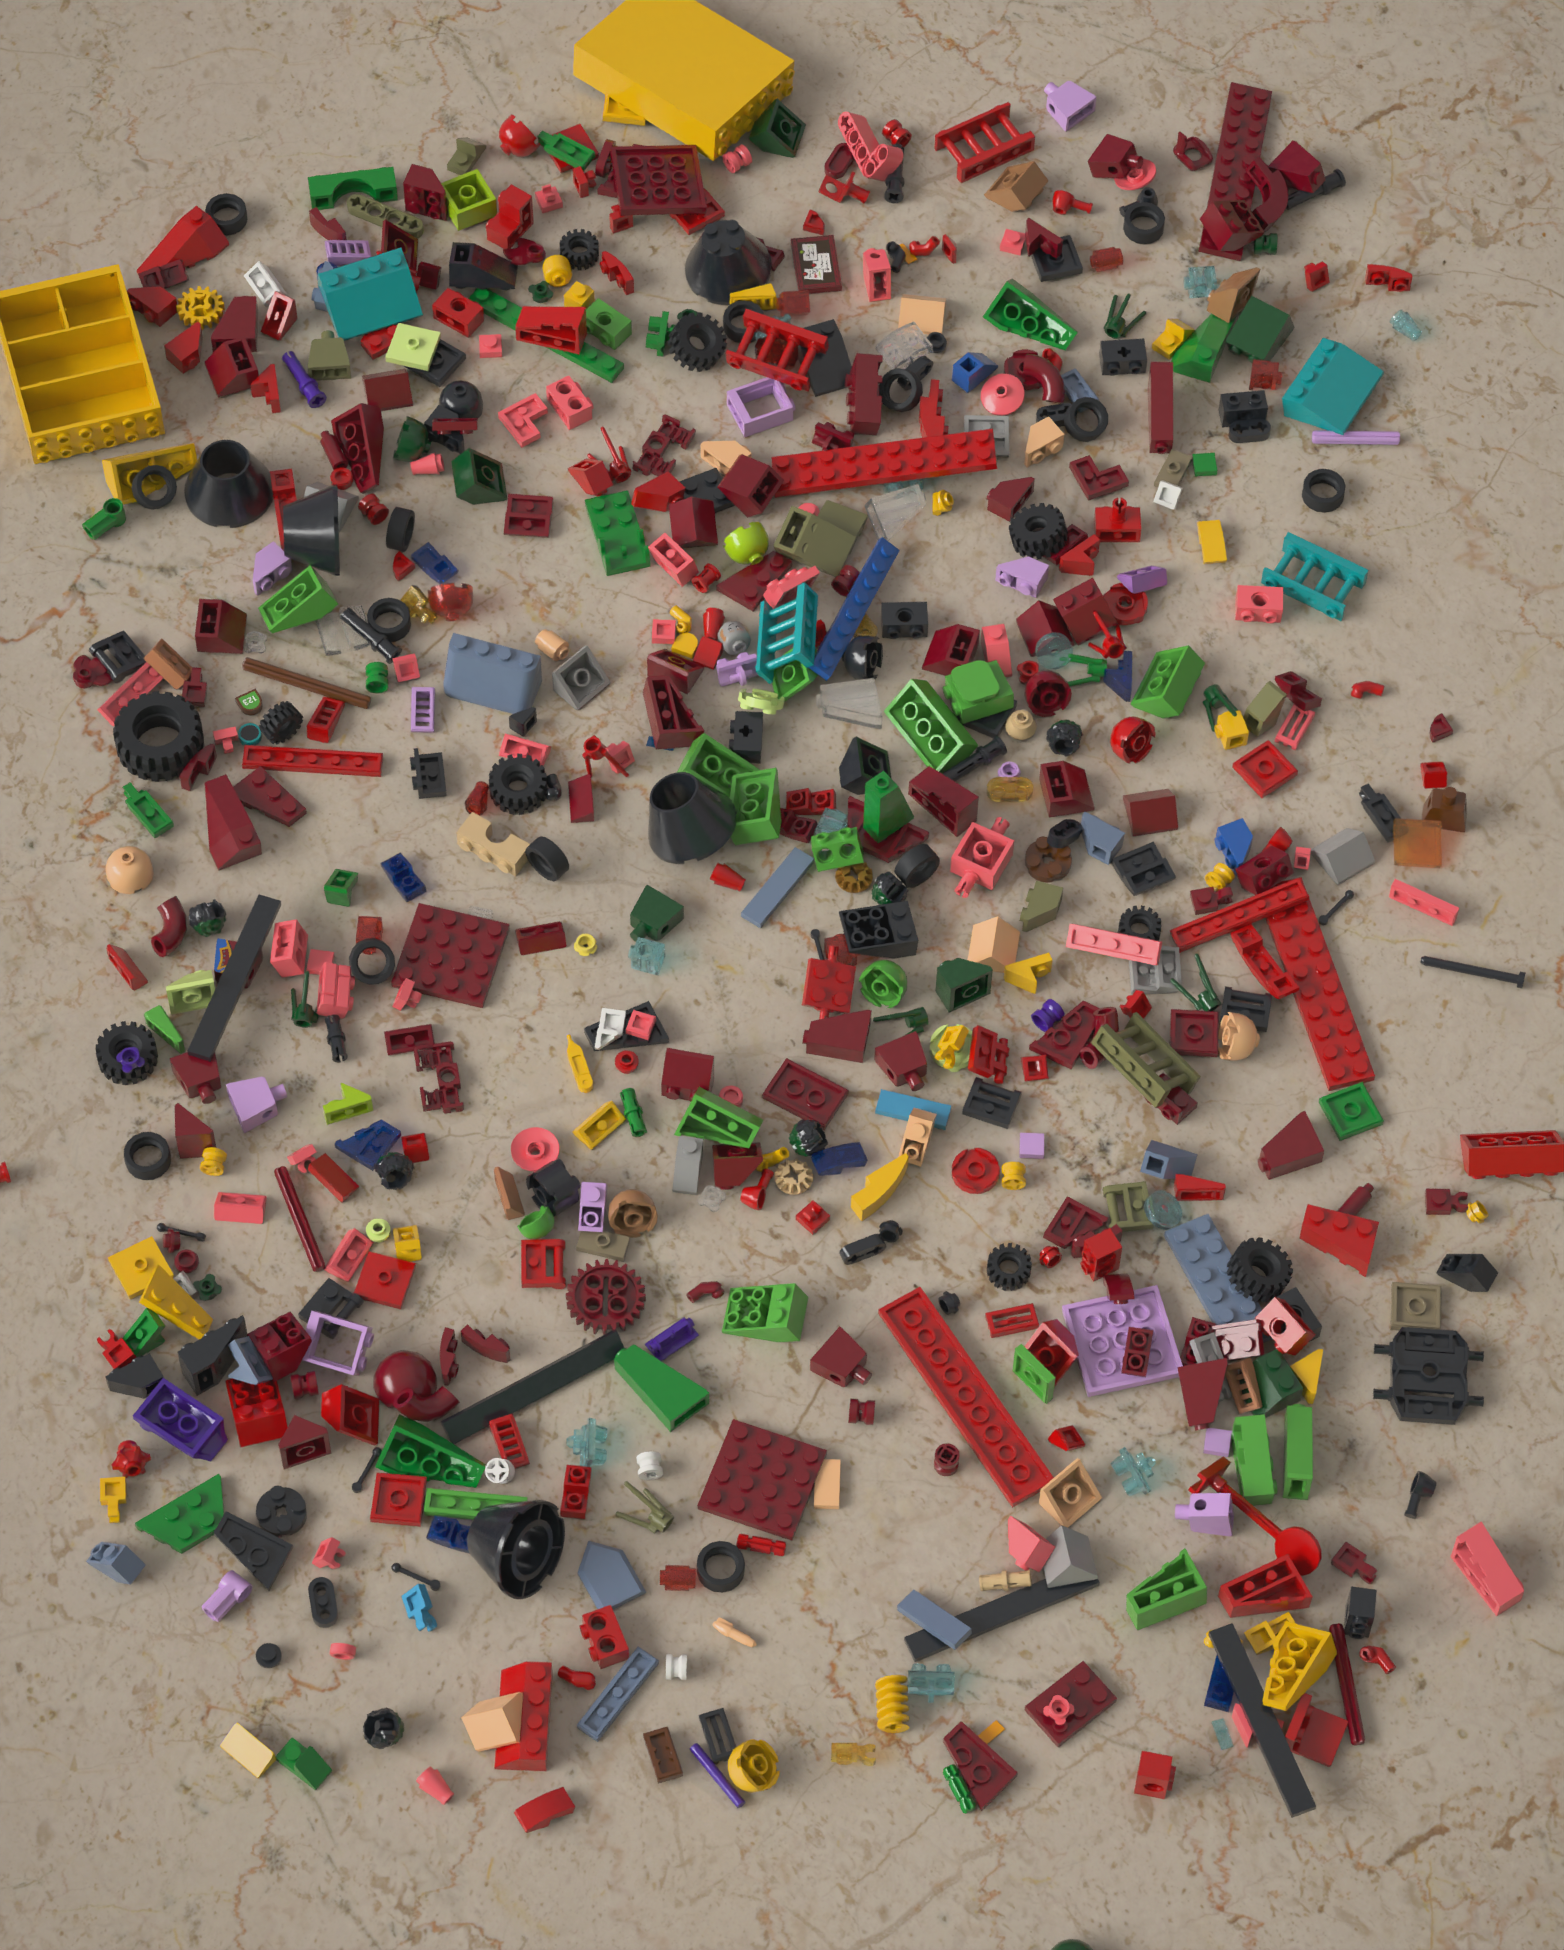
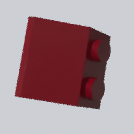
(1078, 607)
(686, 1073)

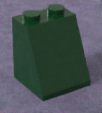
(1259, 331)

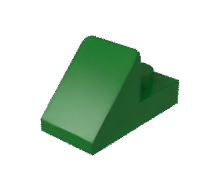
(340, 886)
(145, 1333)
(304, 1763)

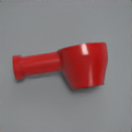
(1064, 201)
(1280, 840)
(755, 1195)

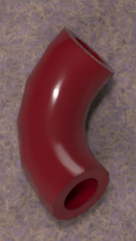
(1047, 375)
(173, 927)
(1090, 1054)
(425, 1408)

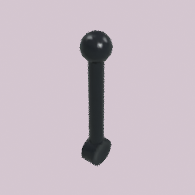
(1323, 919)
(815, 934)
(161, 1227)
(357, 1486)
(434, 1584)

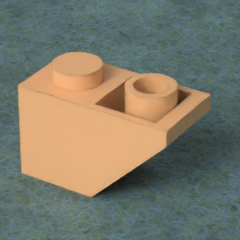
(1043, 440)
(917, 1135)

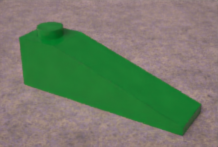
(1026, 315)
(1202, 349)
(422, 1452)

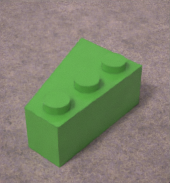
(1253, 1459)

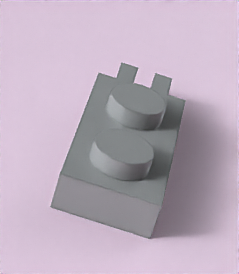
(1207, 1349)

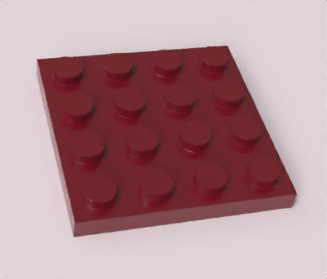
(658, 180)
(451, 955)
(762, 1479)

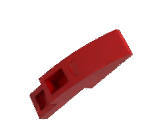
(930, 414)

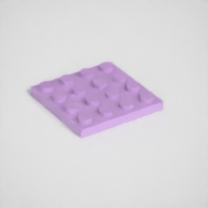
(1101, 1339)

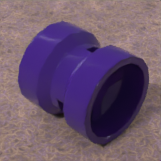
(1049, 1013)

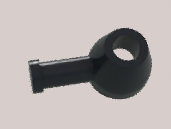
(1147, 195)
(1421, 1486)

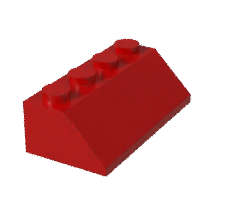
(1512, 1153)
(535, 1683)

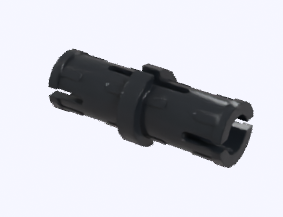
(336, 1038)

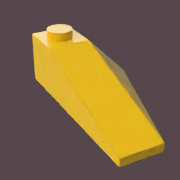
(122, 469)
(1297, 1663)

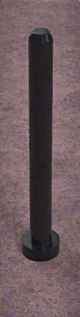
(1474, 970)

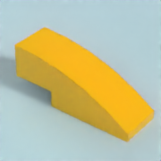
(879, 1187)

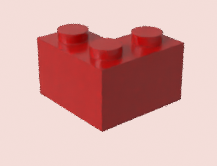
(513, 218)

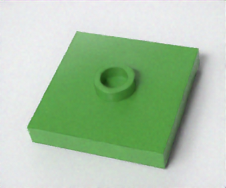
(1033, 1374)

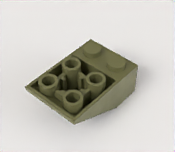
(814, 542)

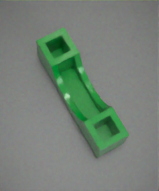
(377, 183)

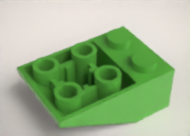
(766, 1312)

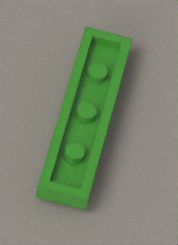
(461, 1503)

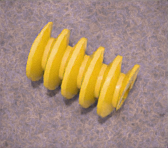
(890, 1704)

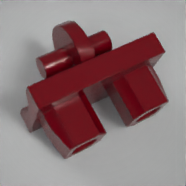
(830, 438)

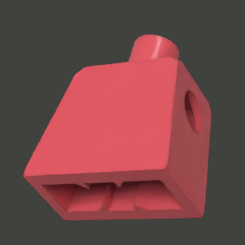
(877, 264)

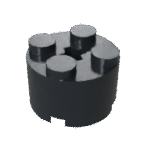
(554, 1187)

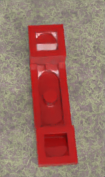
(283, 494)
(1261, 963)

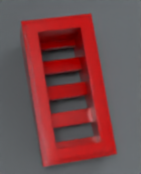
(322, 732)
(1197, 1189)
(504, 1427)

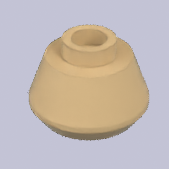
(1020, 725)

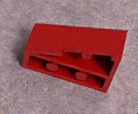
(553, 327)
(1341, 1235)

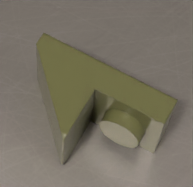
(466, 155)

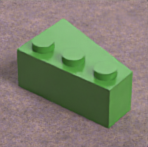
(718, 1120)
(1167, 1593)

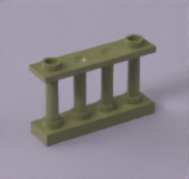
(1135, 1069)

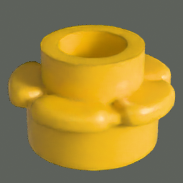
(1477, 1212)

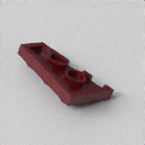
(751, 582)

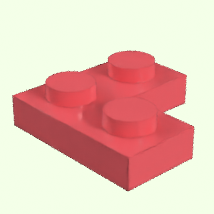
(519, 419)

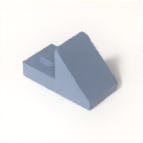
(251, 1364)

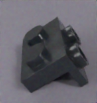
(429, 774)

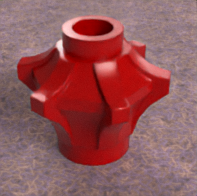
(130, 1459)

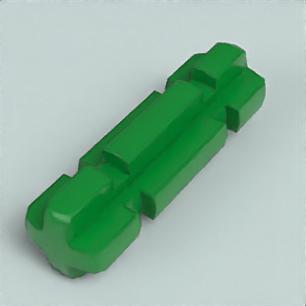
(959, 1789)

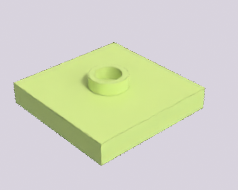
(413, 347)

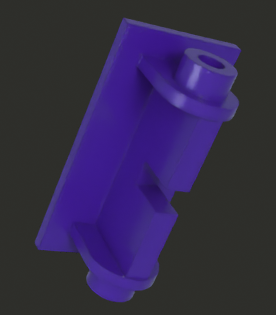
(672, 1339)

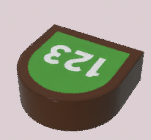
(250, 702)

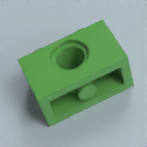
(607, 324)

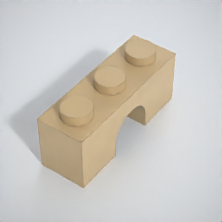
(507, 855)

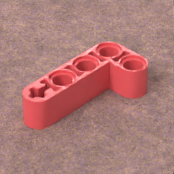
(873, 159)

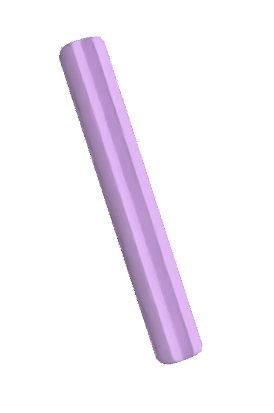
(1356, 437)

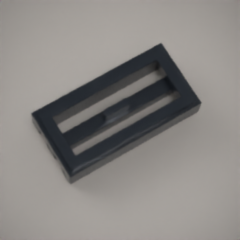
(724, 1755)

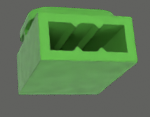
(978, 690)

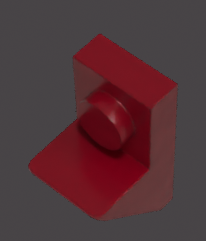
(1039, 236)

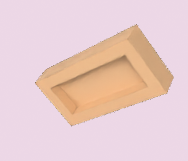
(827, 1485)

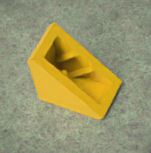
(1307, 1373)

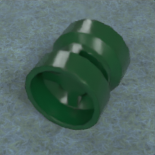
(1270, 247)

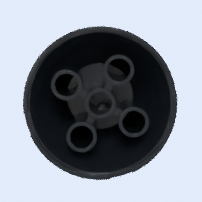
(726, 262)

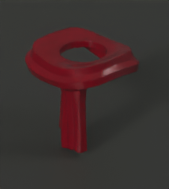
(1185, 144)

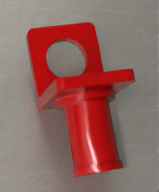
(848, 188)

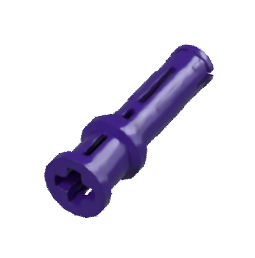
(307, 385)

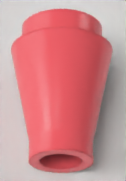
(428, 465)
(434, 1784)

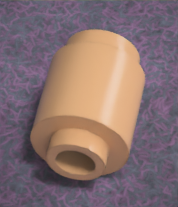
(552, 645)

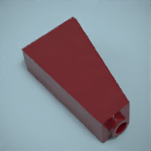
(1160, 407)

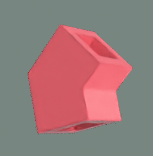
(1302, 858)

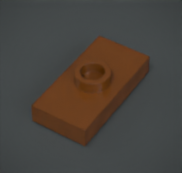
(663, 1754)

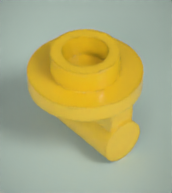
(941, 502)

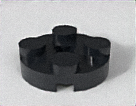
(277, 1498)

